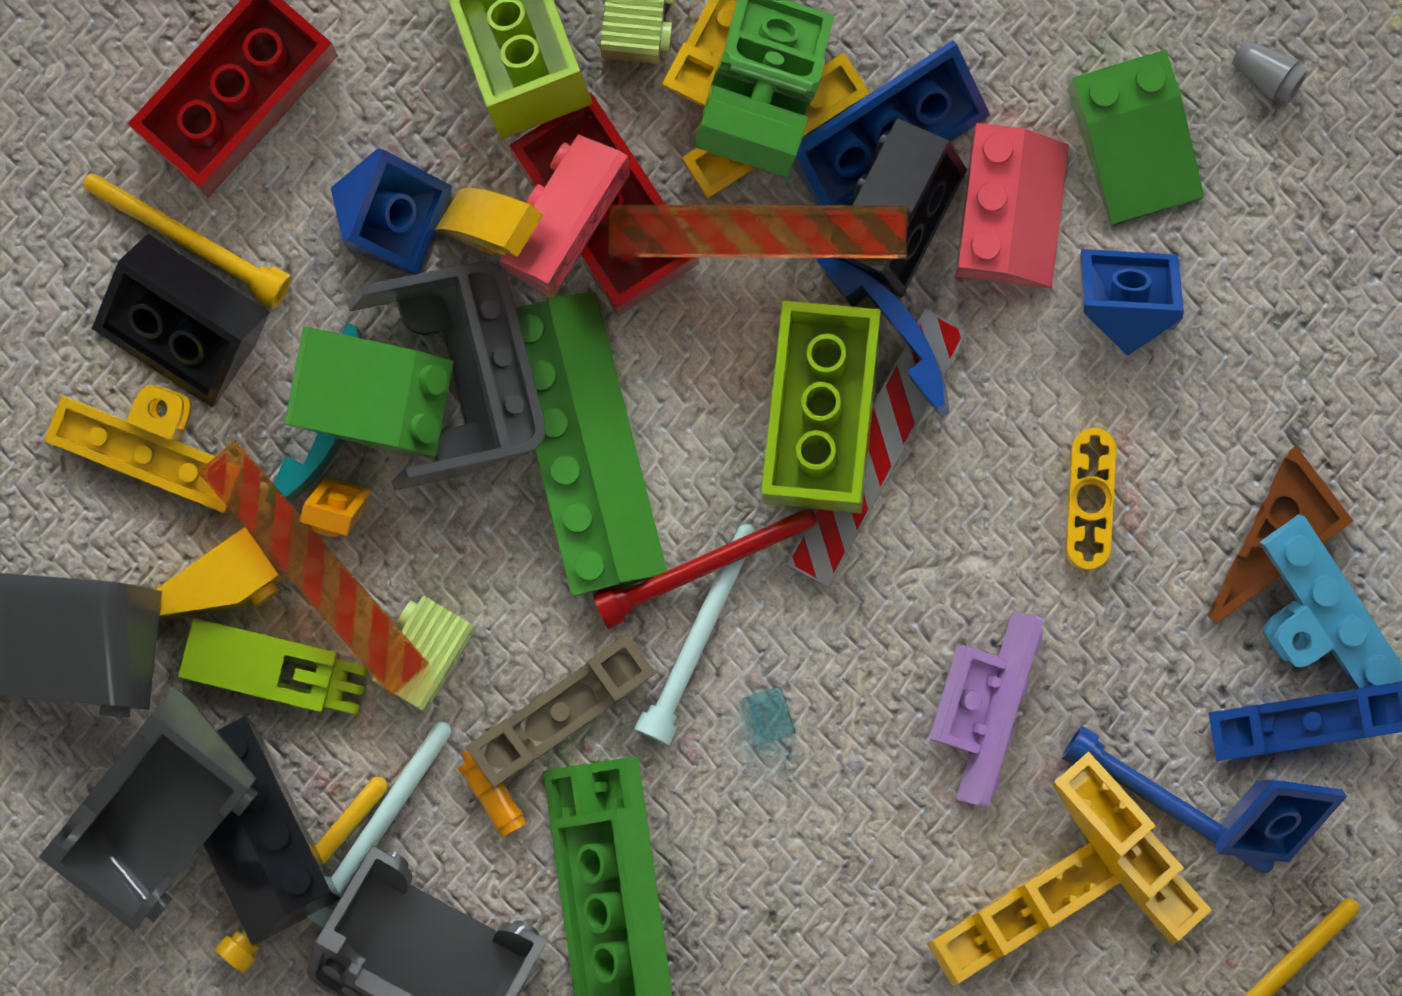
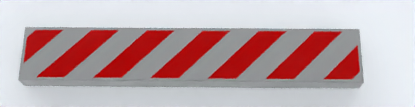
(893, 421)

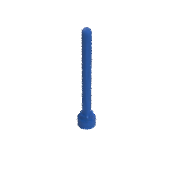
(1087, 741)

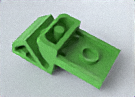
(765, 84)

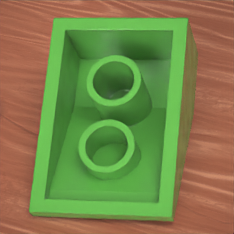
(1137, 137)
(369, 392)

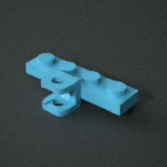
(1326, 611)

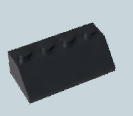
(267, 850)

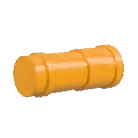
(496, 801)

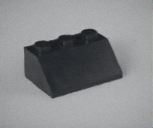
(913, 172)
(179, 319)

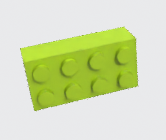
(521, 61)
(821, 407)

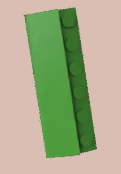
(588, 448)
(607, 879)

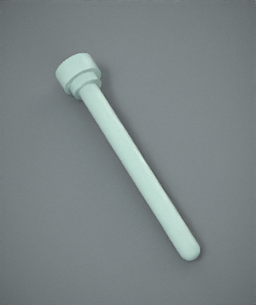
(660, 719)
(386, 814)

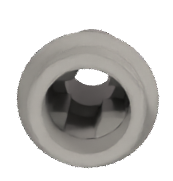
(1270, 71)

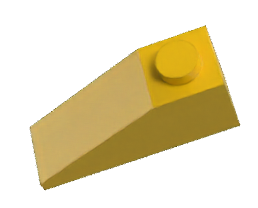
(222, 579)

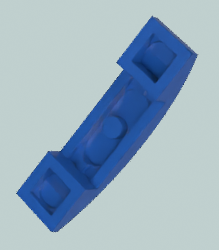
(854, 287)
(1307, 721)

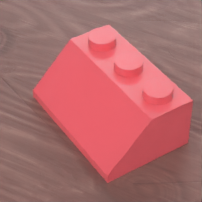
(573, 206)
(1011, 206)

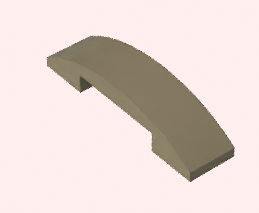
(560, 711)

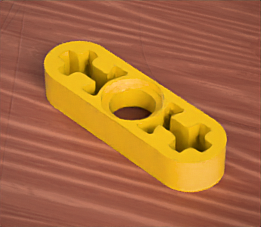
(1081, 462)

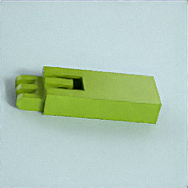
(254, 662)

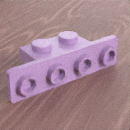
(983, 703)

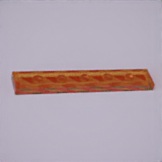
(758, 231)
(313, 568)

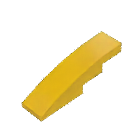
(489, 221)
(1129, 848)
(1022, 913)

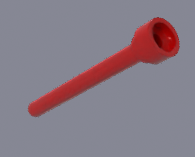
(618, 603)

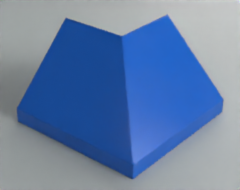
(389, 210)
(1131, 294)
(1276, 819)

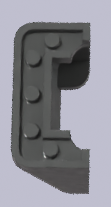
(78, 641)
(151, 812)
(408, 943)

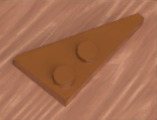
(1293, 492)

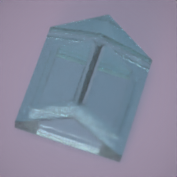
(767, 716)

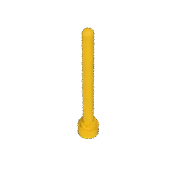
(267, 284)
(237, 948)
(1306, 949)

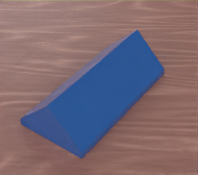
(932, 95)

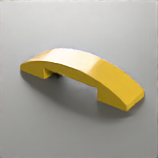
(699, 56)

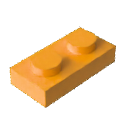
(335, 507)

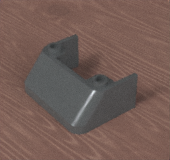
(489, 366)

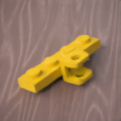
(837, 91)
(141, 445)

